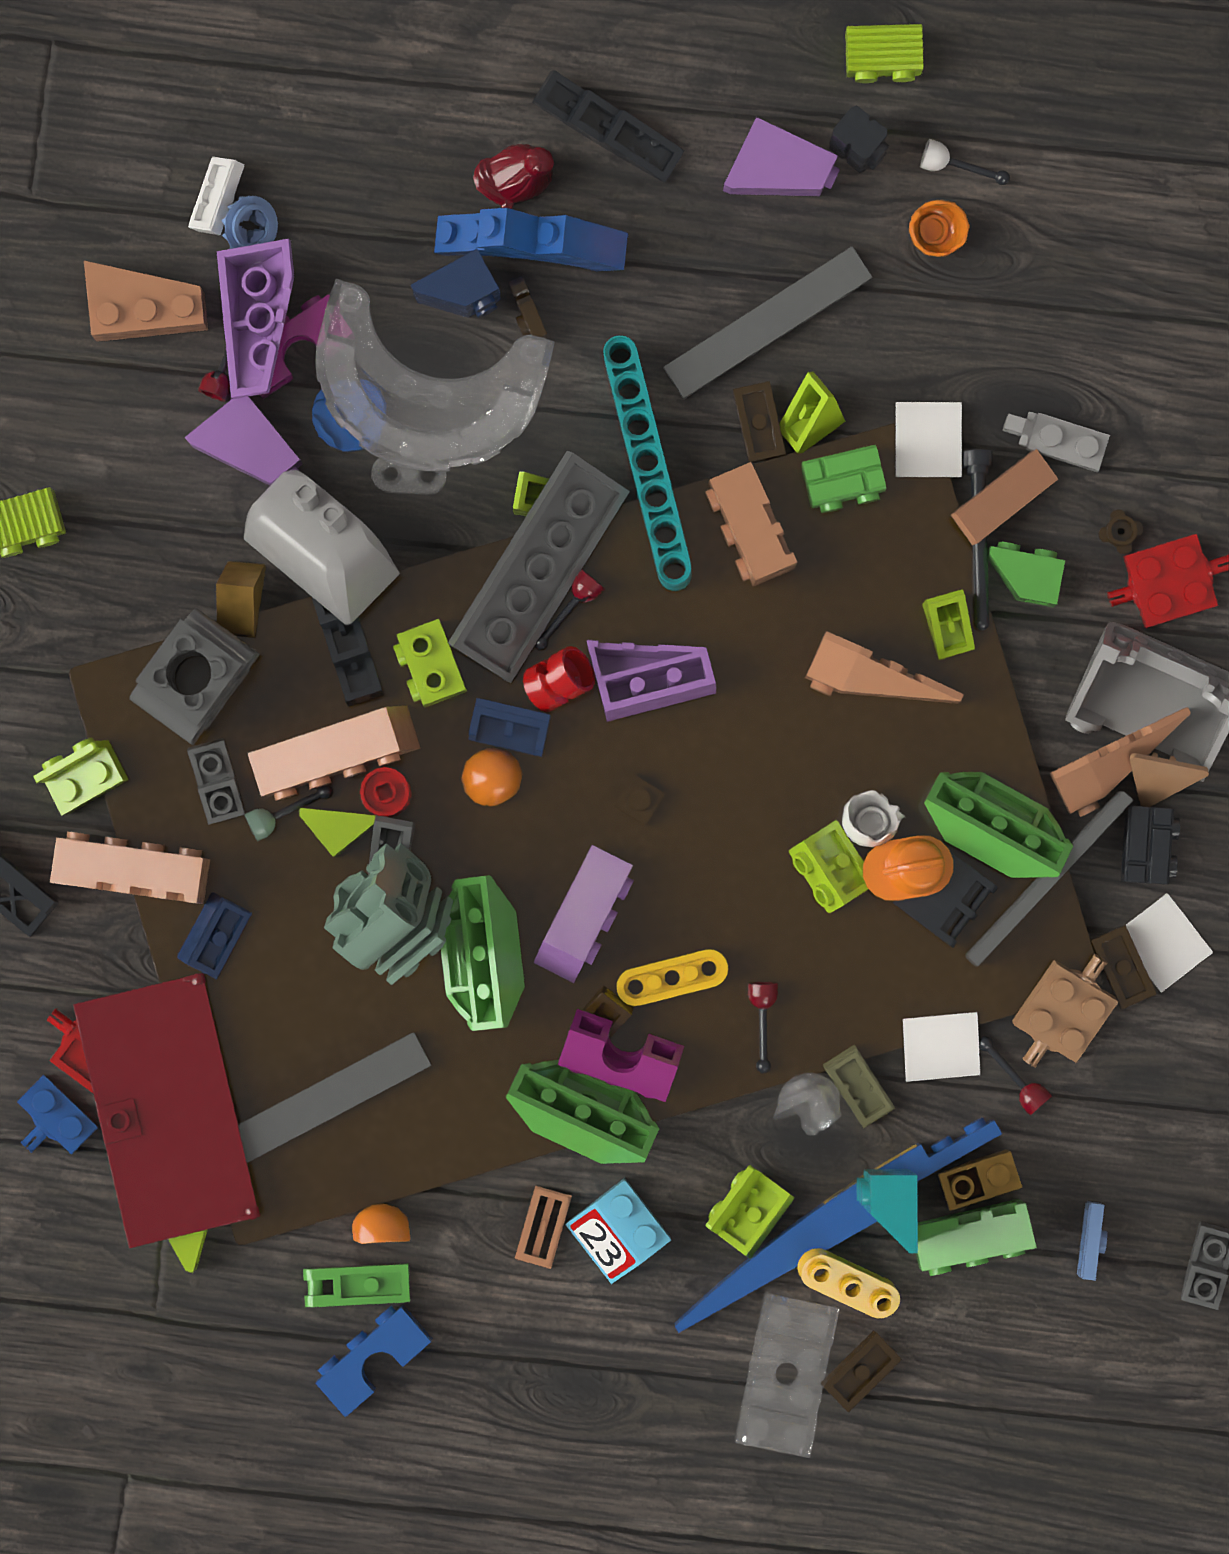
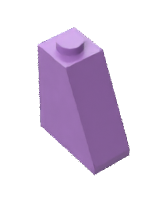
(780, 165)
(245, 441)

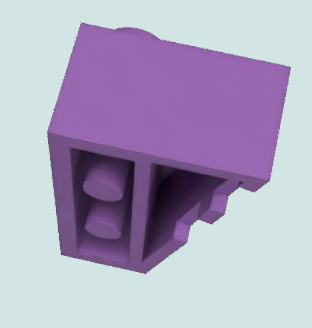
(649, 677)
(584, 914)

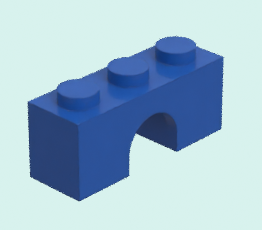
(345, 1378)

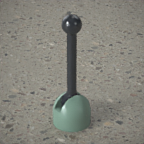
(263, 822)

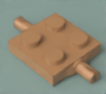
(1065, 1011)

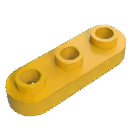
(686, 966)
(841, 1273)

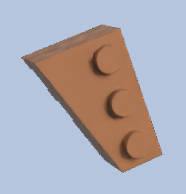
(750, 525)

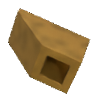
(980, 1179)

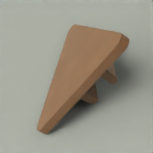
(1161, 777)

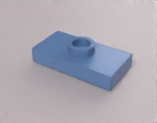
(1092, 1240)

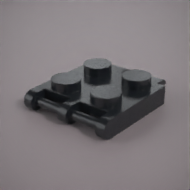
(942, 908)

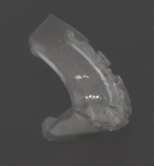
(414, 416)

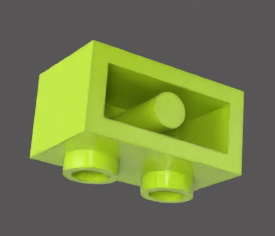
(430, 663)

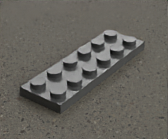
(538, 567)

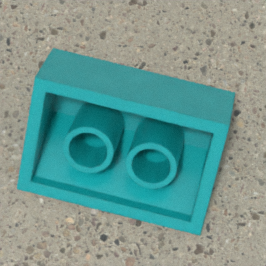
(892, 1201)

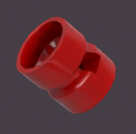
(559, 679)
(385, 792)

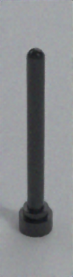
(977, 465)

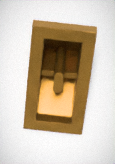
(240, 597)

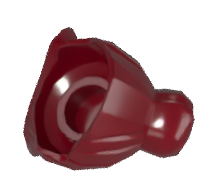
(514, 174)

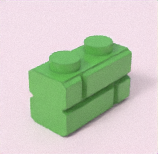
(844, 478)

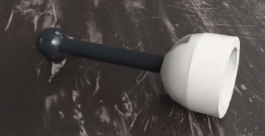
(937, 157)

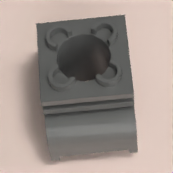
(229, 664)

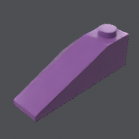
(254, 305)

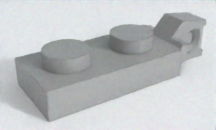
(1059, 439)

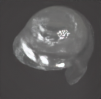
(811, 1098)

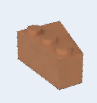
(140, 304)

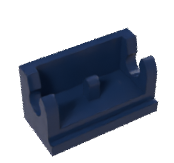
(509, 727)

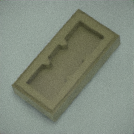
(858, 1086)

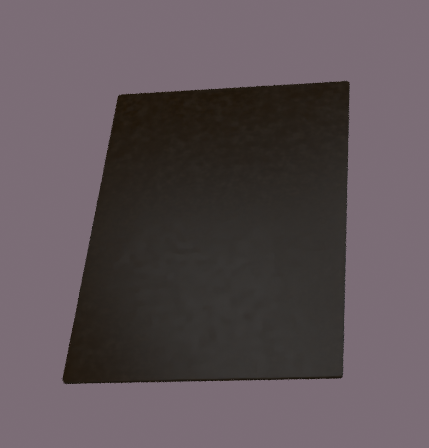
(709, 869)

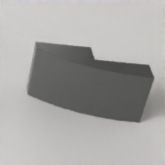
(216, 781)
(1207, 1266)

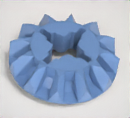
(259, 212)

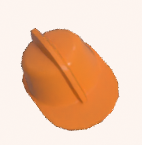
(908, 868)

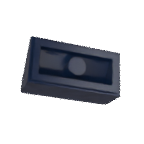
(214, 935)

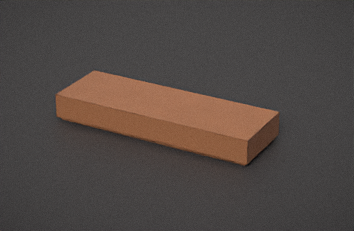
(1004, 497)

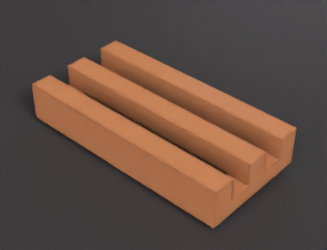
(534, 1258)

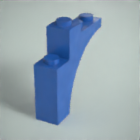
(526, 236)

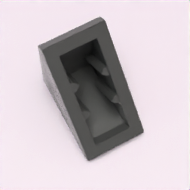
(391, 832)

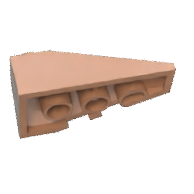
(852, 670)
(1099, 772)

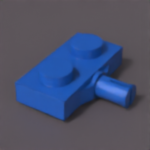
(54, 1117)

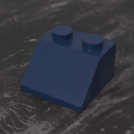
(460, 287)

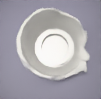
(870, 819)

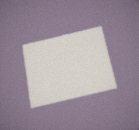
(928, 439)
(1167, 942)
(941, 1046)

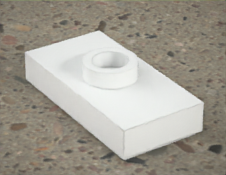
(215, 195)

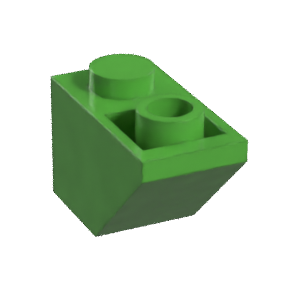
(1028, 576)

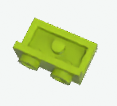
(749, 1211)

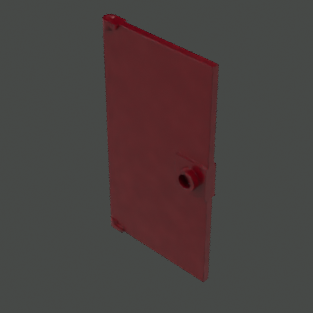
(166, 1110)

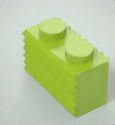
(884, 52)
(29, 520)

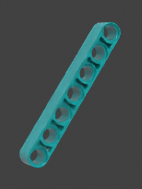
(644, 445)

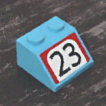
(618, 1231)

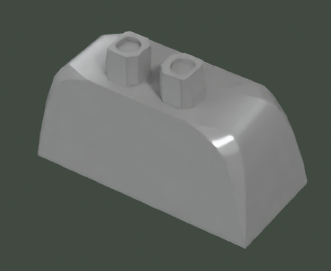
(319, 545)

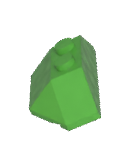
(997, 825)
(482, 954)
(583, 1113)

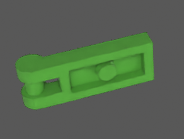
(358, 1285)

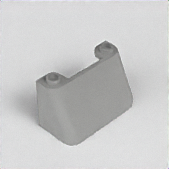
(1144, 680)

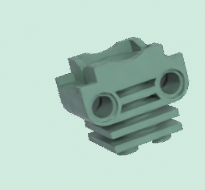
(389, 914)

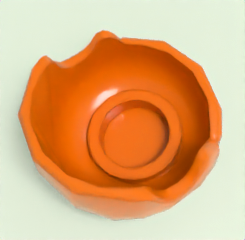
(938, 228)
(491, 776)
(381, 1224)

